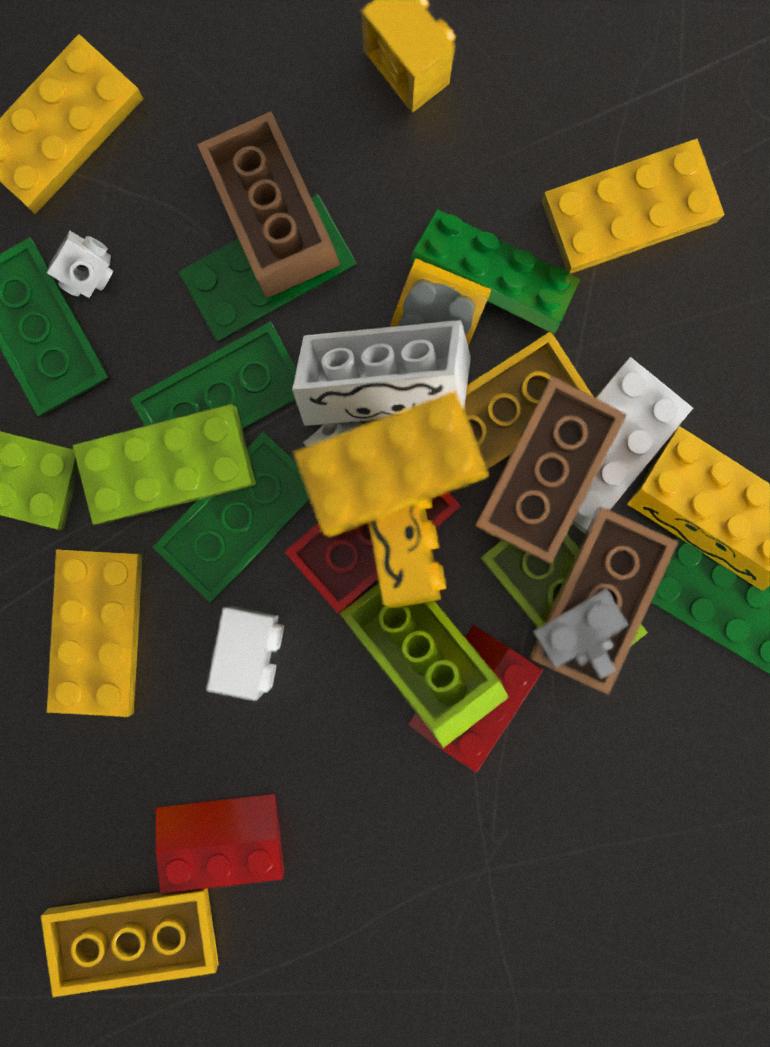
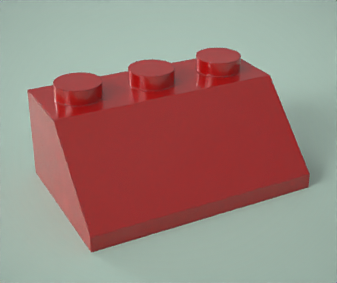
(517, 679)
(218, 843)

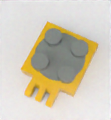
(440, 296)

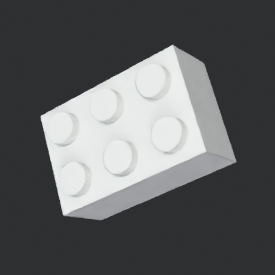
(244, 652)

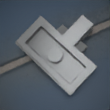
(583, 633)

